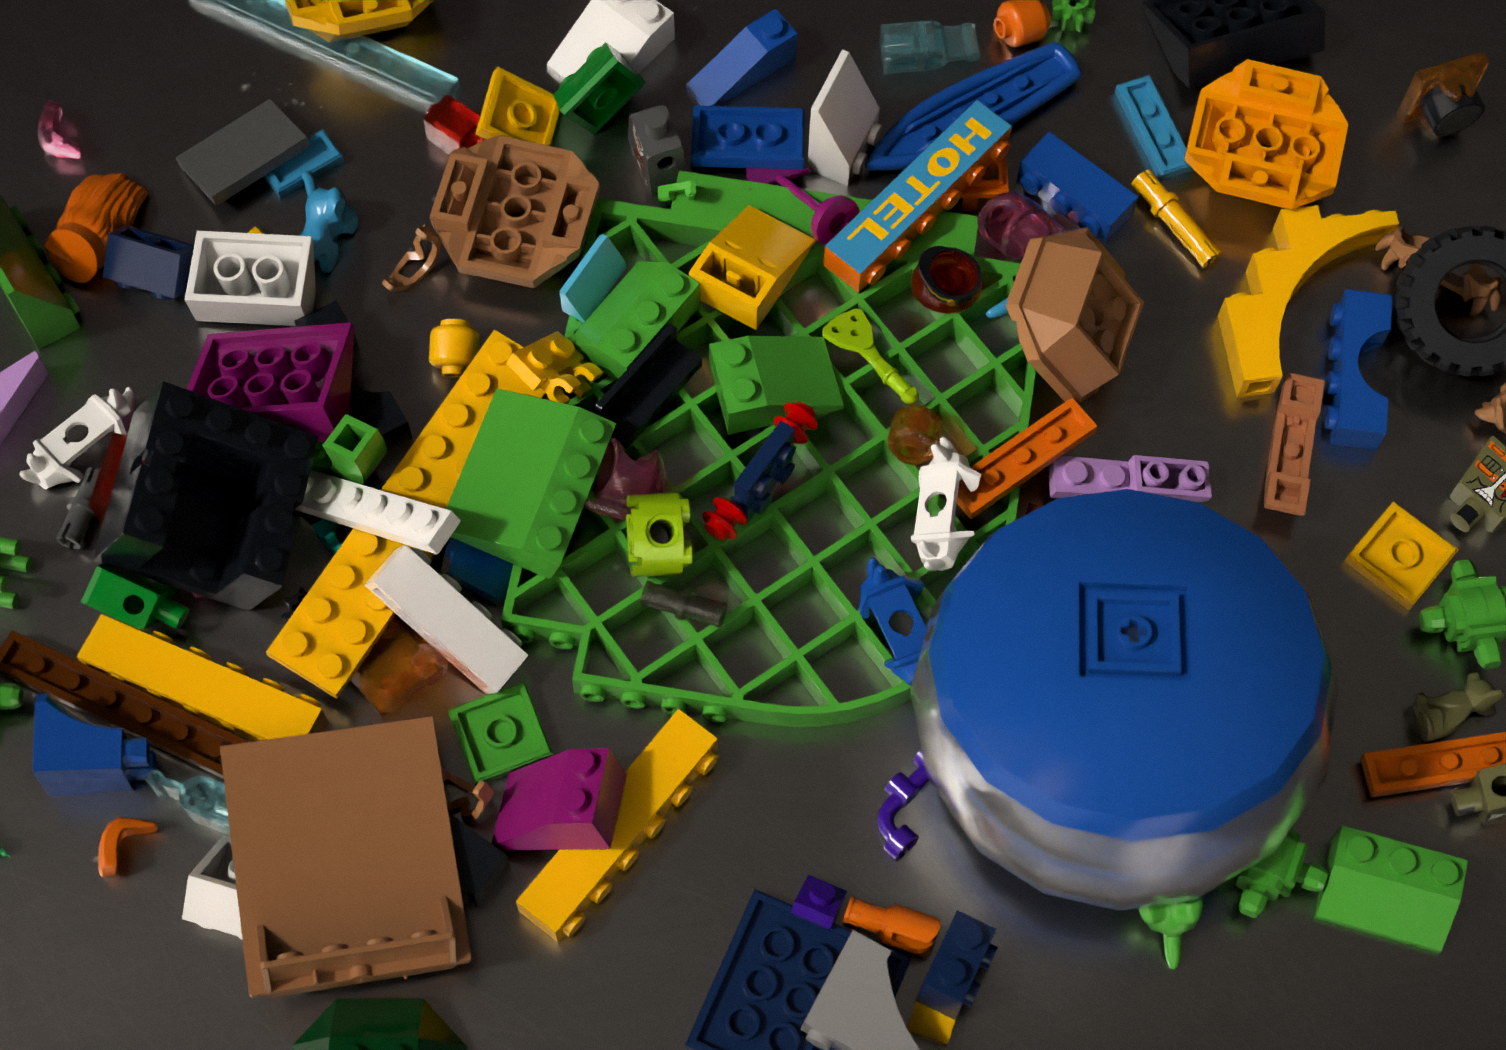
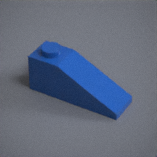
(746, 60)

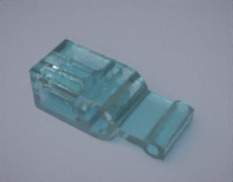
(925, 45)
(209, 813)

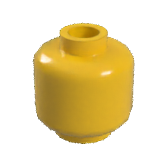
(453, 346)

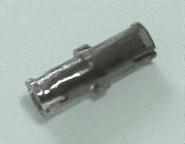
(683, 604)

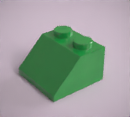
(598, 88)

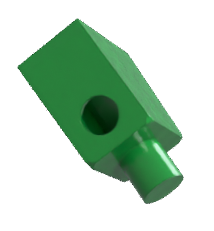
(133, 598)

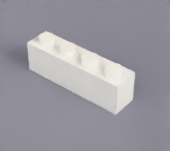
(447, 619)

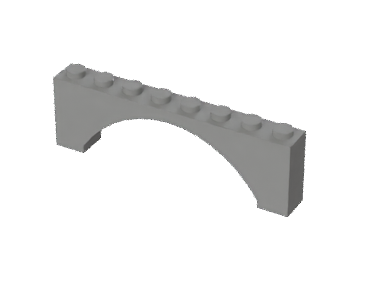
(858, 1003)

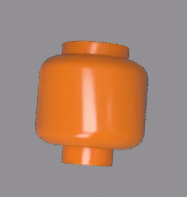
(1022, 22)

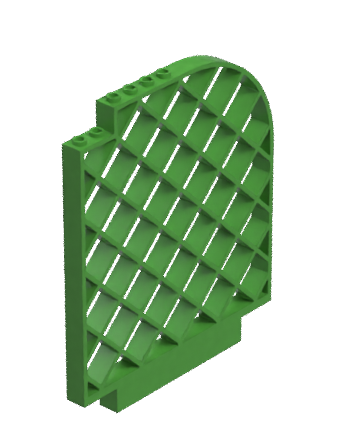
(696, 224)

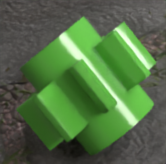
(1073, 13)

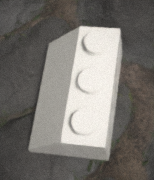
(251, 278)
(212, 891)

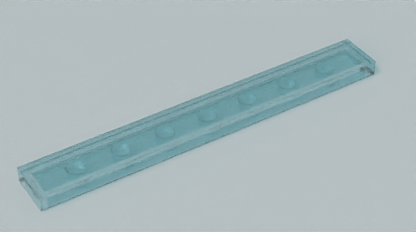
(355, 54)

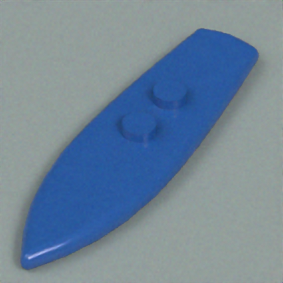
(1007, 89)

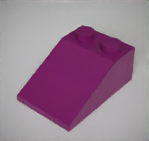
(562, 803)

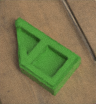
(666, 192)

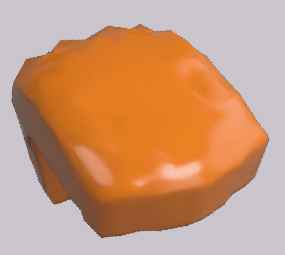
(112, 837)

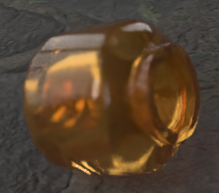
(913, 433)

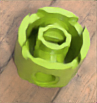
(651, 557)

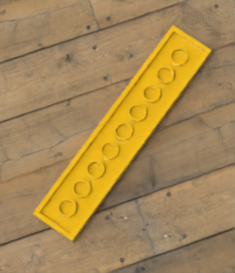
(340, 615)

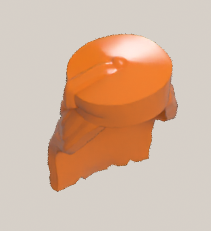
(91, 213)

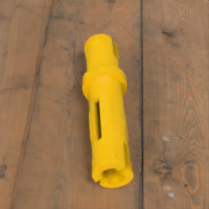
(1165, 206)

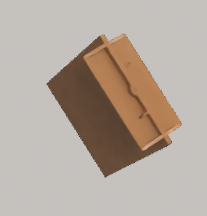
(343, 858)

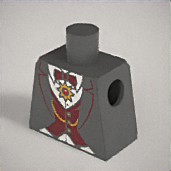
(651, 139)

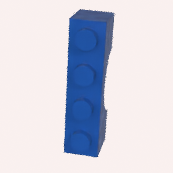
(1357, 410)

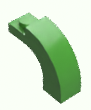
(350, 451)

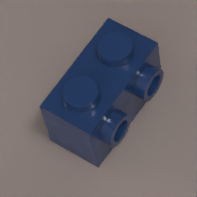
(148, 262)
(953, 970)

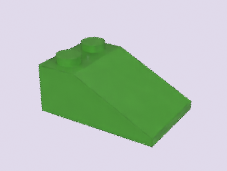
(764, 372)

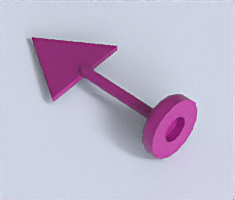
(829, 216)

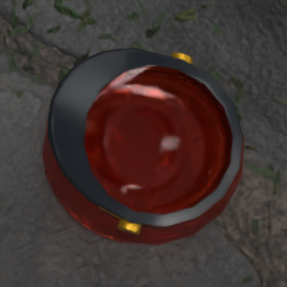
(946, 280)

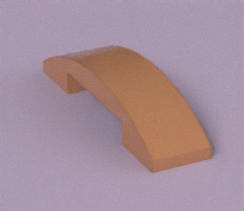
(1292, 444)

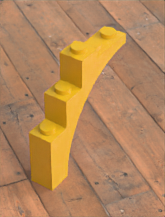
(1304, 245)

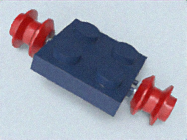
(764, 471)

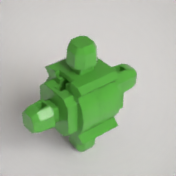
(1470, 614)
(1278, 876)

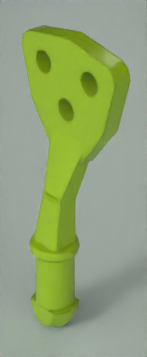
(864, 345)

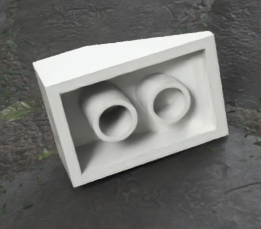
(630, 26)
(842, 123)

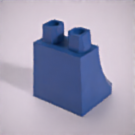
(83, 756)

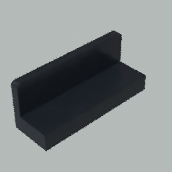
(648, 386)

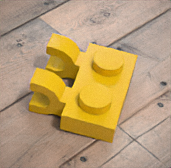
(553, 365)

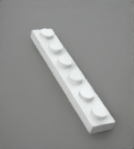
(378, 512)

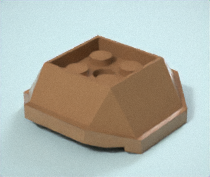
(507, 178)
(1073, 312)

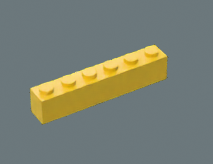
(198, 685)
(651, 787)

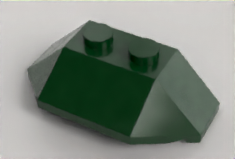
(379, 1026)

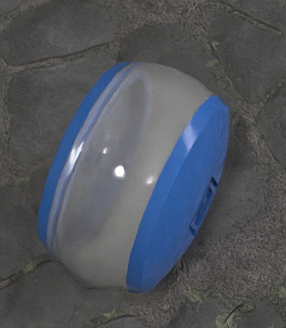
(1125, 699)

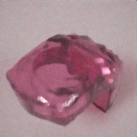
(49, 140)

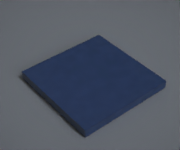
(773, 980)

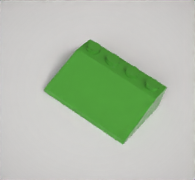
(31, 284)
(528, 479)

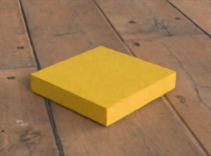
(518, 110)
(1401, 555)

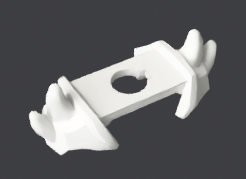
(53, 455)
(935, 536)

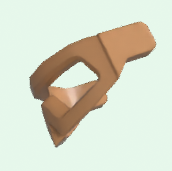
(398, 282)
(481, 791)

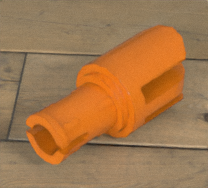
(896, 926)

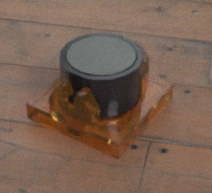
(1453, 102)

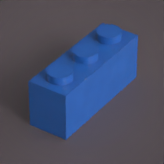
(1076, 187)

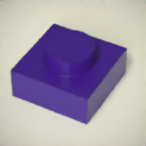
(818, 902)

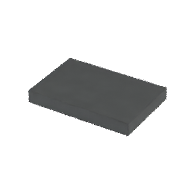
(243, 152)

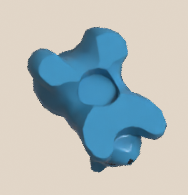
(325, 220)

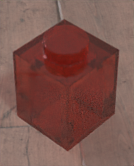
(451, 125)

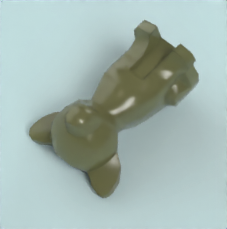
(1446, 713)

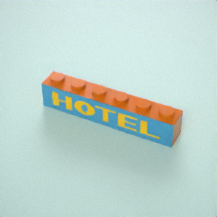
(917, 197)

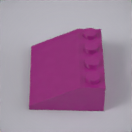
(281, 374)

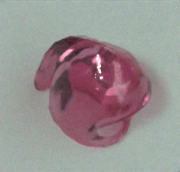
(1013, 220)
(624, 477)

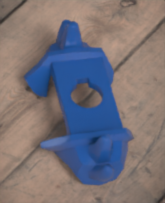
(886, 595)

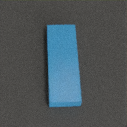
(1153, 127)

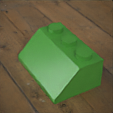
(635, 315)
(1391, 888)

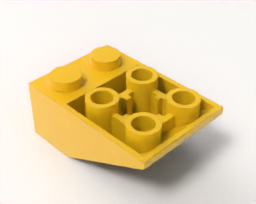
(749, 265)

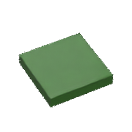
(500, 733)

